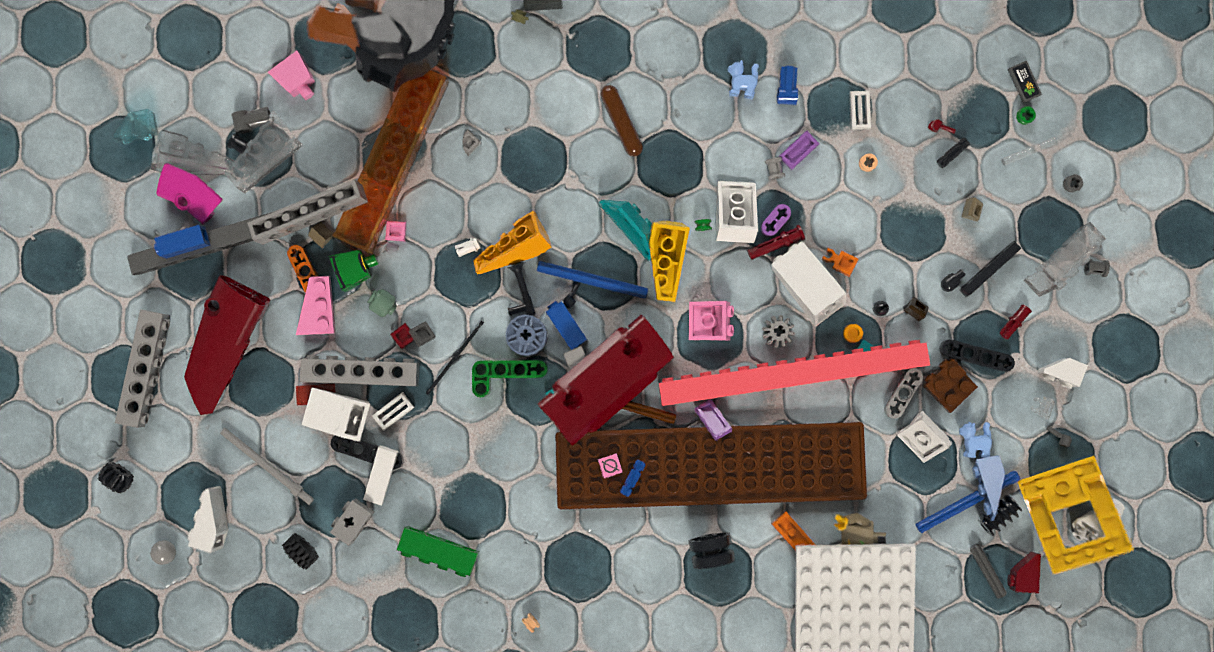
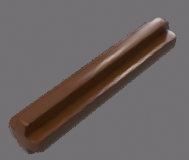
(650, 412)

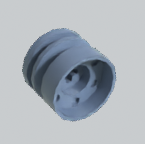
(534, 343)

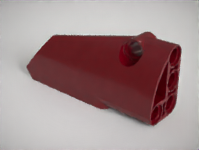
(222, 340)

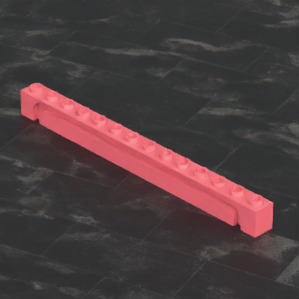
(793, 374)

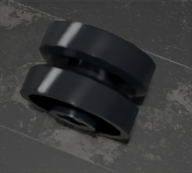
(711, 550)

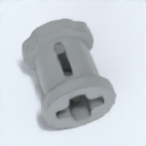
(775, 168)

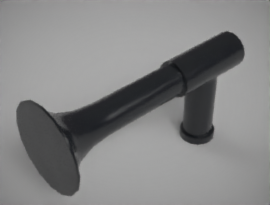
(528, 305)

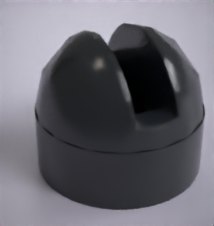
(879, 304)

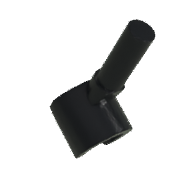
(568, 300)

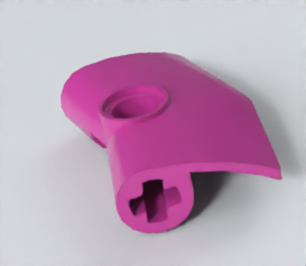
(188, 193)

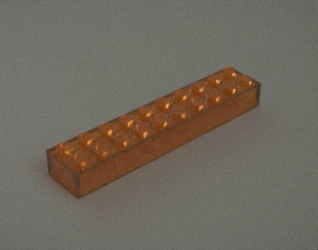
(392, 159)

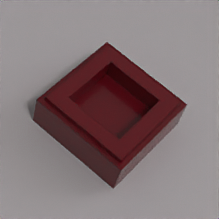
(402, 336)

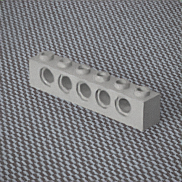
(307, 212)
(310, 373)
(126, 414)

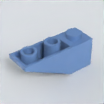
(990, 478)

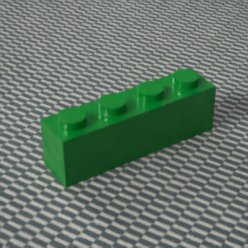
(438, 551)

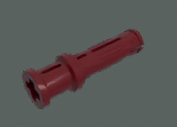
(785, 239)

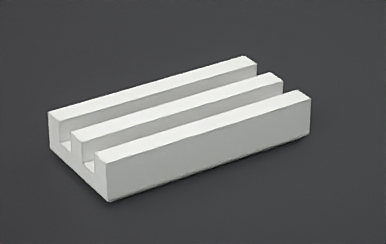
(860, 126)
(387, 406)

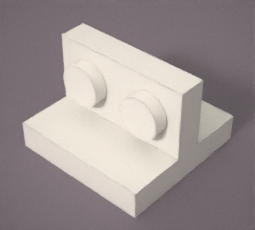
(924, 437)

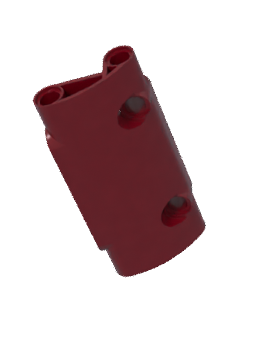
(606, 380)

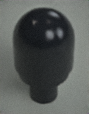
(952, 281)

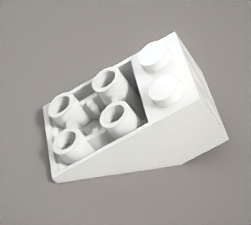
(336, 414)
(211, 522)

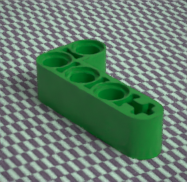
(509, 373)

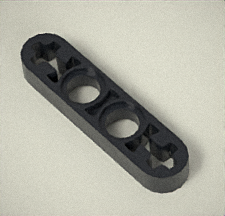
(989, 269)
(976, 355)
(367, 450)

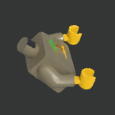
(858, 530)

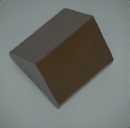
(916, 309)

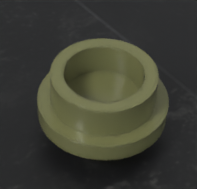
(519, 16)

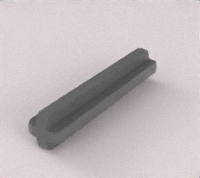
(988, 571)

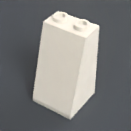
(809, 283)

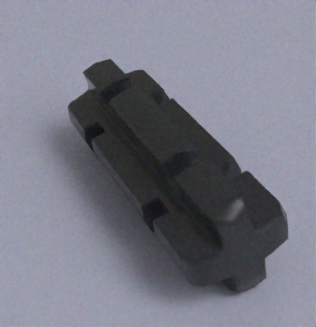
(953, 152)

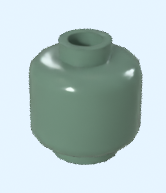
(382, 303)

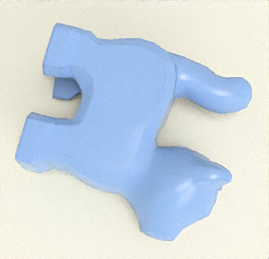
(743, 82)
(980, 442)

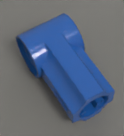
(787, 91)

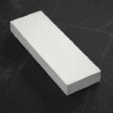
(380, 475)

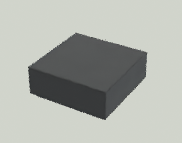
(422, 334)

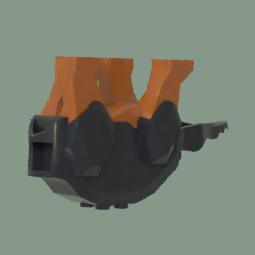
(394, 41)

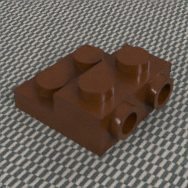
(949, 385)

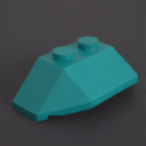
(631, 223)

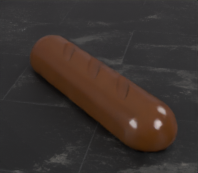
(621, 120)

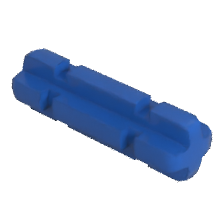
(632, 478)

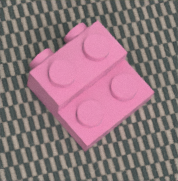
(710, 320)

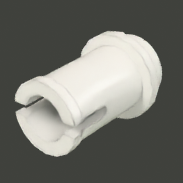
(467, 247)

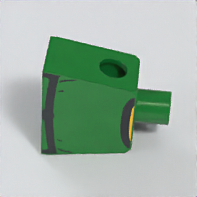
(352, 268)

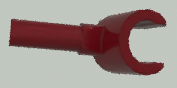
(937, 124)

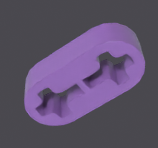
(772, 217)

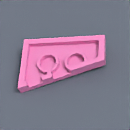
(317, 308)

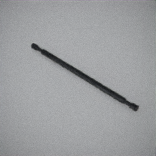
(455, 357)

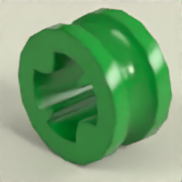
(1021, 119)
(703, 225)

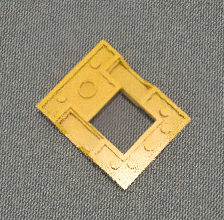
(1066, 488)

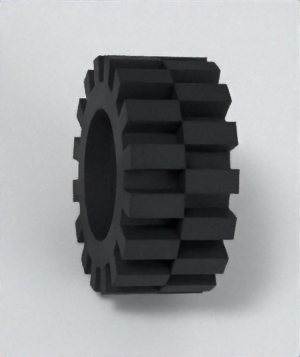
(300, 551)

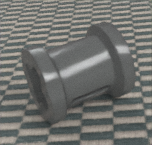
(1097, 267)

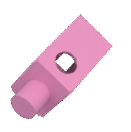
(294, 76)

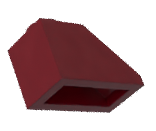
(1026, 574)

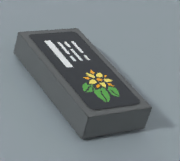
(1024, 81)

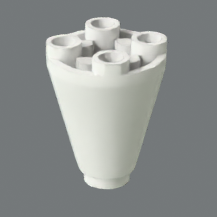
(1088, 526)

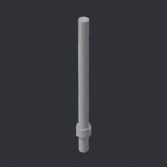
(296, 489)

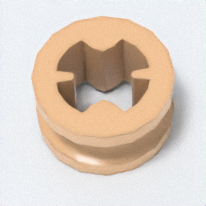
(863, 159)
(530, 622)

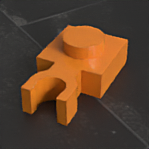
(843, 262)

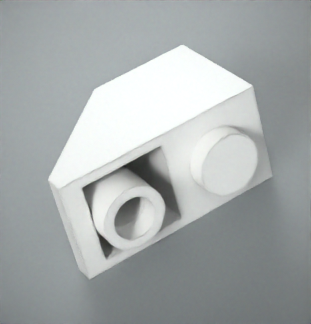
(1066, 371)

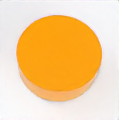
(852, 333)

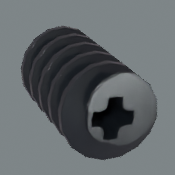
(1005, 510)

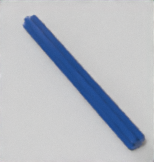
(592, 279)
(961, 505)

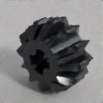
(115, 477)

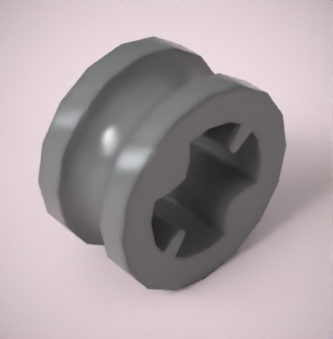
(1066, 183)

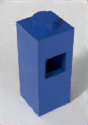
(181, 241)
(566, 325)

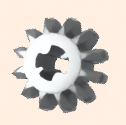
(782, 337)

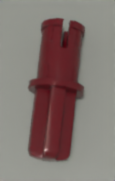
(1015, 321)

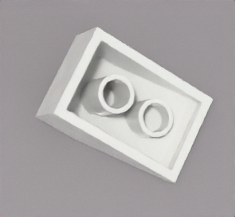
(736, 212)

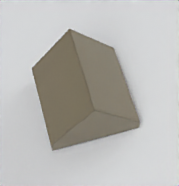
(972, 209)
(320, 234)

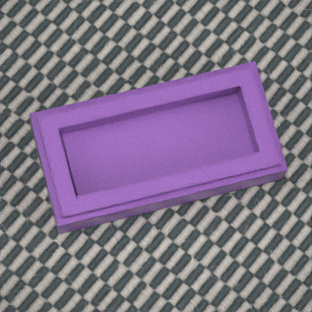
(799, 150)
(713, 419)

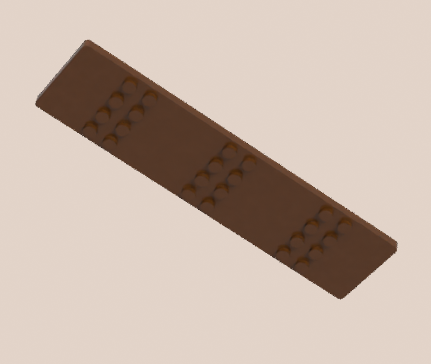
(695, 469)

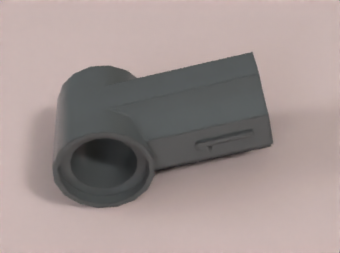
(245, 120)

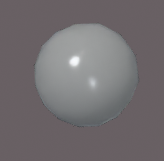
(163, 552)

